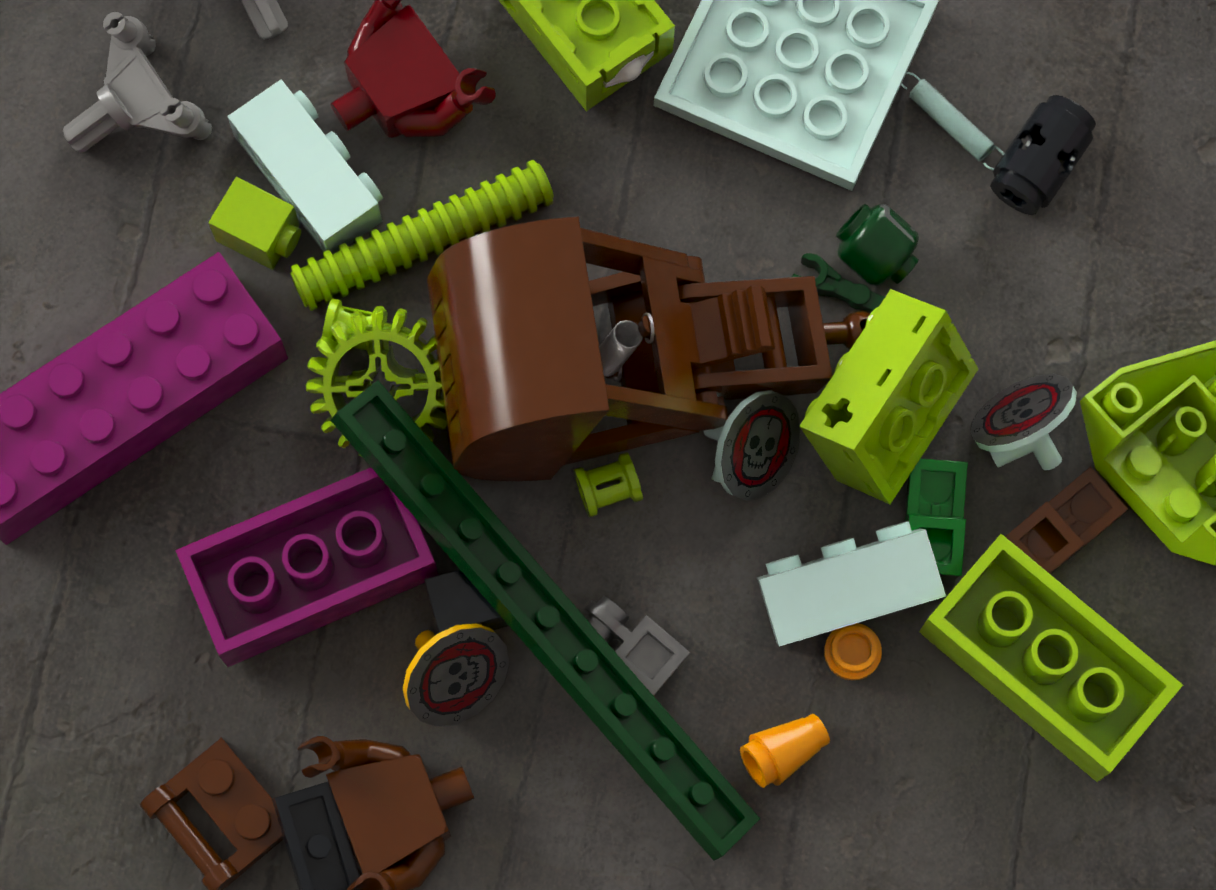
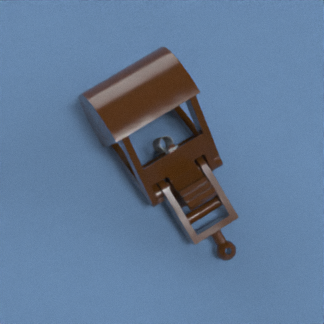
(528, 361)

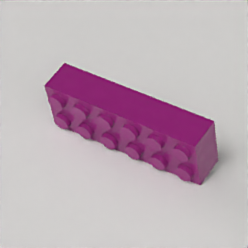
(128, 390)

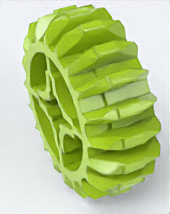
(382, 354)

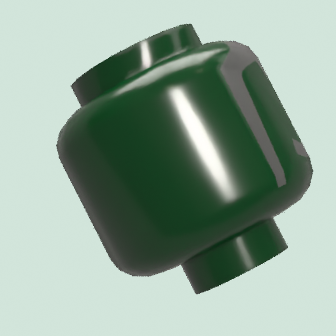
(878, 244)

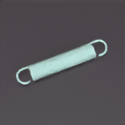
(952, 120)

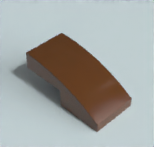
(1068, 521)

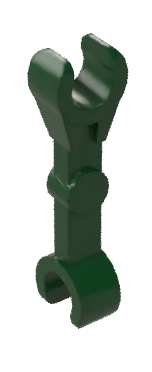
(831, 284)

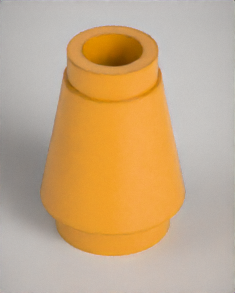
(783, 749)

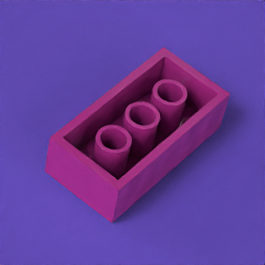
(305, 565)

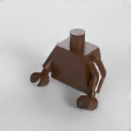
(389, 808)

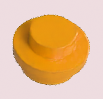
(853, 652)

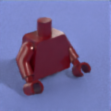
(405, 77)

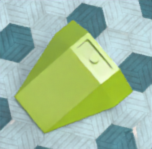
(1157, 445)

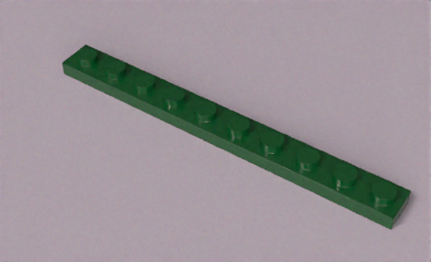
(545, 620)

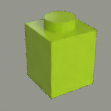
(255, 224)

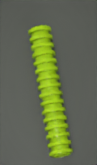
(422, 234)

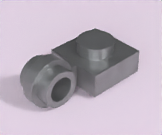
(646, 650)

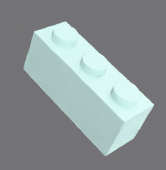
(307, 166)
(850, 583)

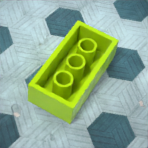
(1050, 658)

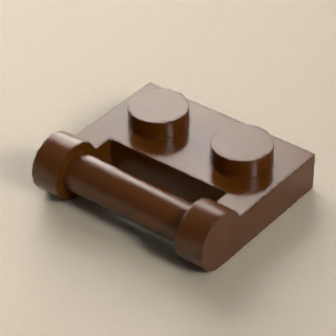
(231, 800)

